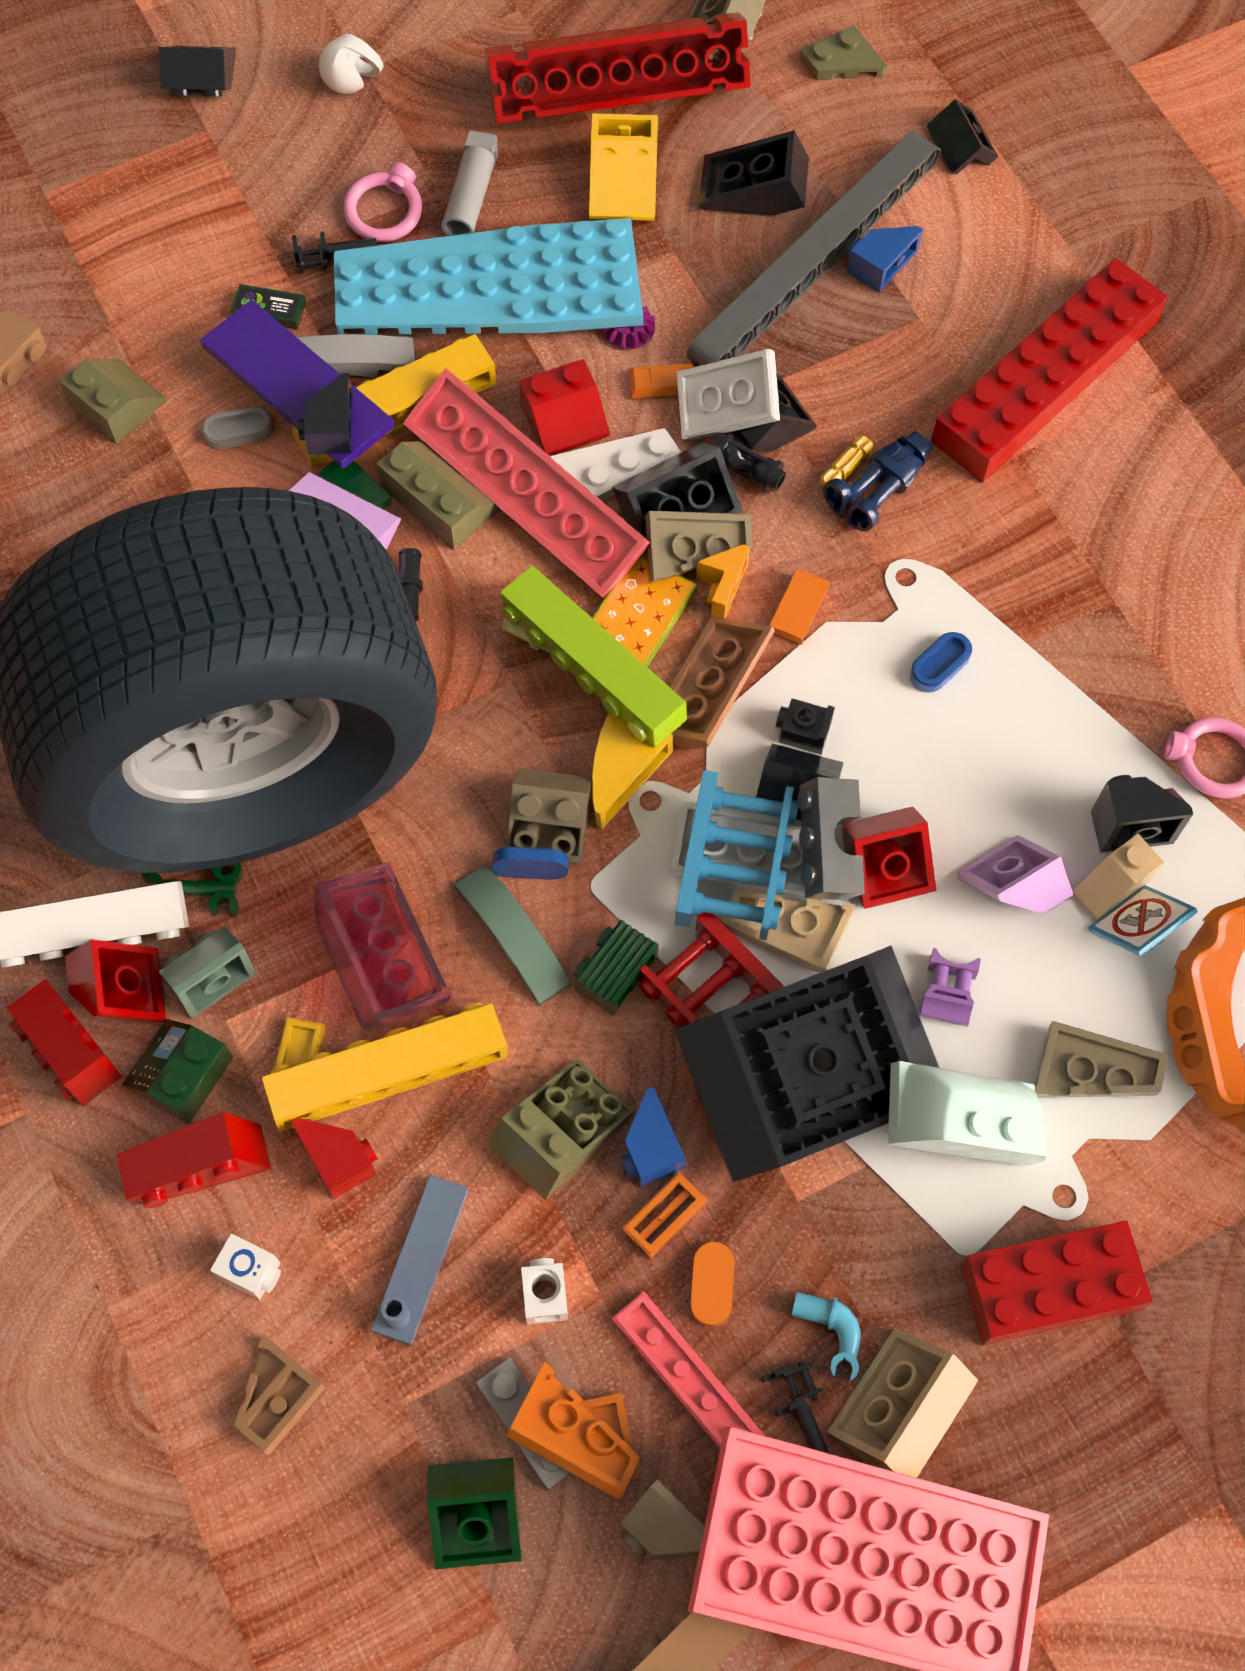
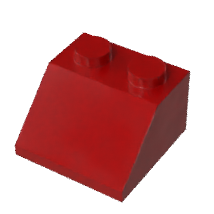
(564, 408)
(894, 855)

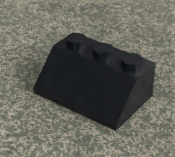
(684, 483)

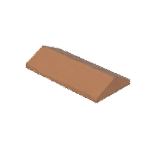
(715, 676)

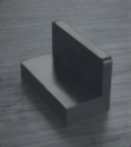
(960, 137)

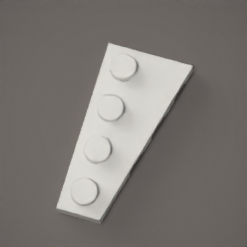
(618, 460)

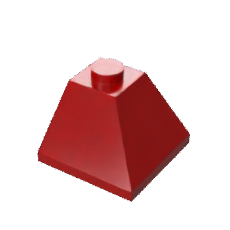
(117, 980)

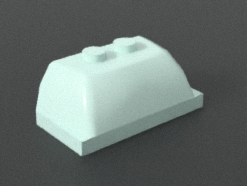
(965, 1115)

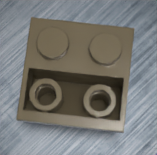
(550, 812)

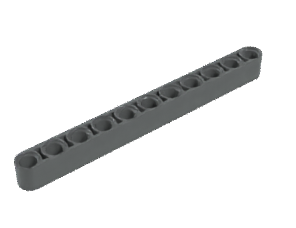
(815, 251)

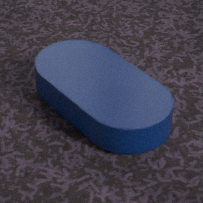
(941, 662)
(530, 863)

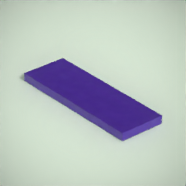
(287, 373)

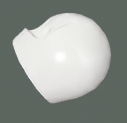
(342, 66)

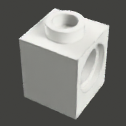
(549, 1309)

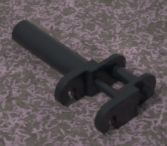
(326, 250)
(799, 1406)

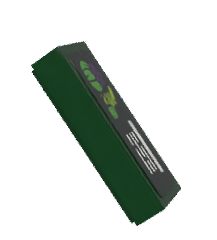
(281, 305)

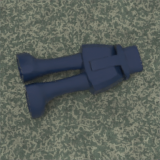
(895, 469)

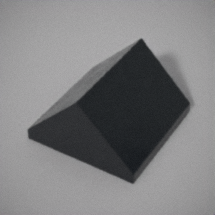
(792, 768)

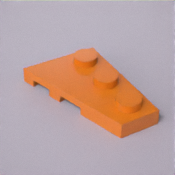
(565, 1433)

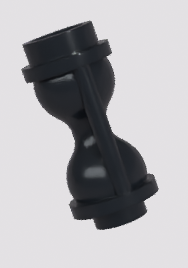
(761, 470)

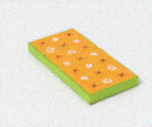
(643, 612)

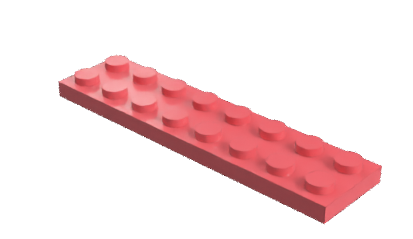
(526, 483)

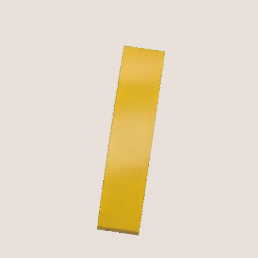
(622, 767)

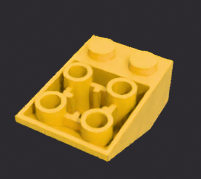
(623, 166)

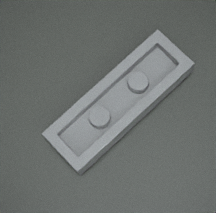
(505, 1392)

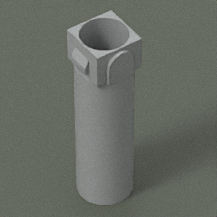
(470, 184)

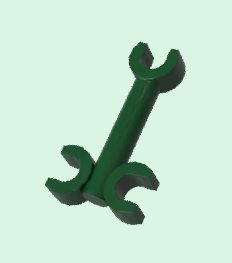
(221, 890)

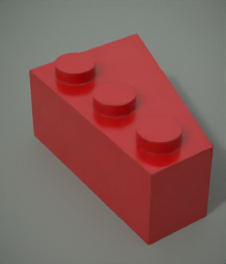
(193, 1159)

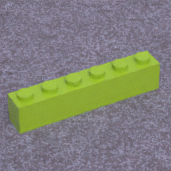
(593, 657)

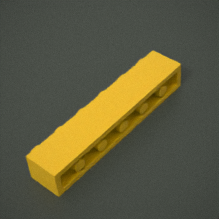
(406, 385)
(385, 1066)

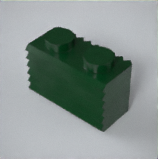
(615, 966)

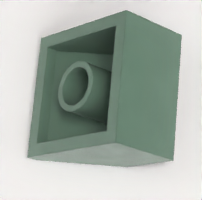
(208, 971)

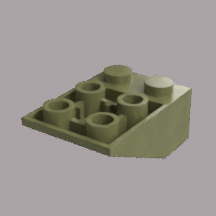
(559, 1128)

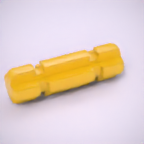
(848, 460)

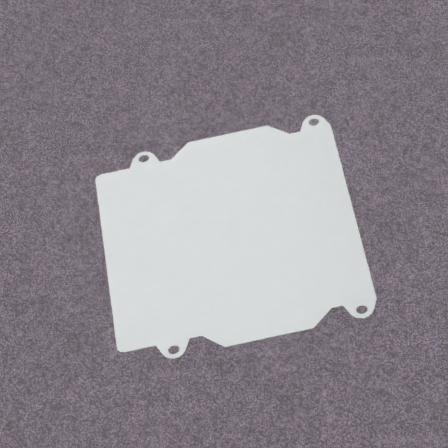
(982, 761)

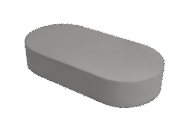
(237, 428)

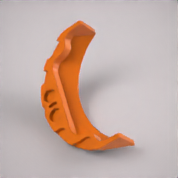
(1202, 1016)

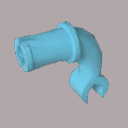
(838, 1318)

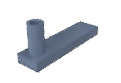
(420, 1260)

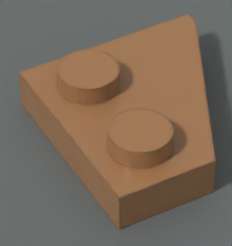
(275, 1397)

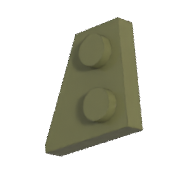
(842, 56)

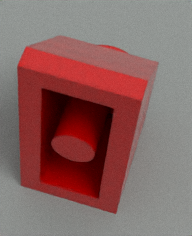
(337, 1155)

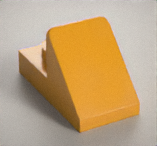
(725, 574)

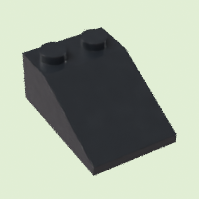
(756, 176)

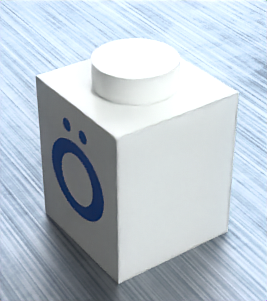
(246, 1267)

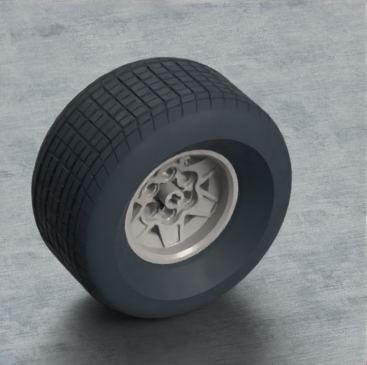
(209, 680)

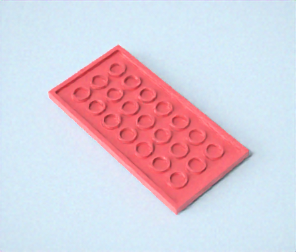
(867, 1559)

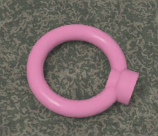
(400, 181)
(1181, 748)

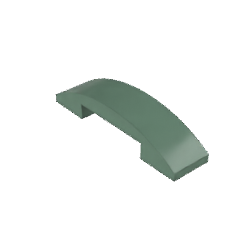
(514, 933)

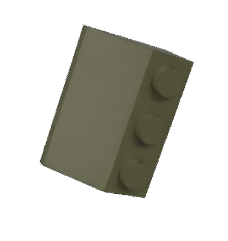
(434, 492)

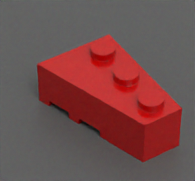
(62, 1044)

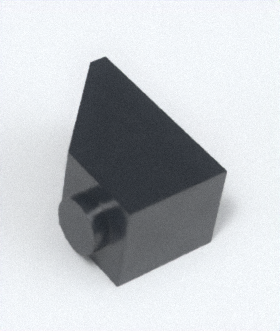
(329, 419)

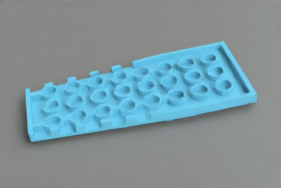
(499, 278)

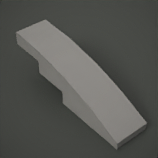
(362, 353)

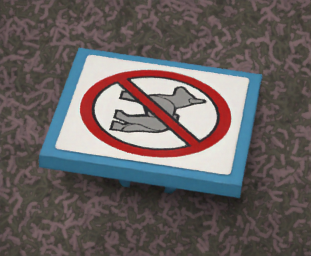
(1143, 920)

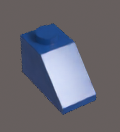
(883, 254)
(651, 1144)

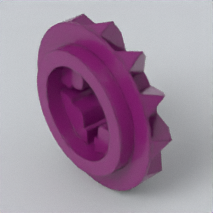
(625, 339)

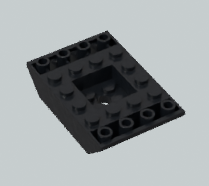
(760, 1072)

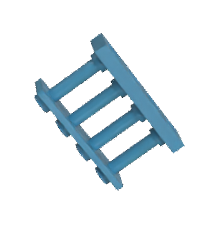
(700, 866)

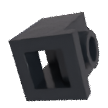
(805, 725)

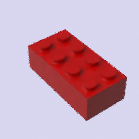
(1055, 1282)

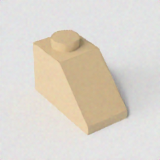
(1118, 877)

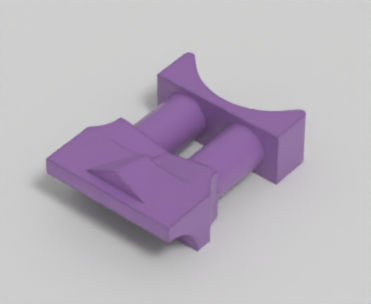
(945, 1002)

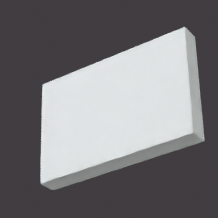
(728, 395)

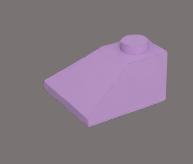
(1020, 875)

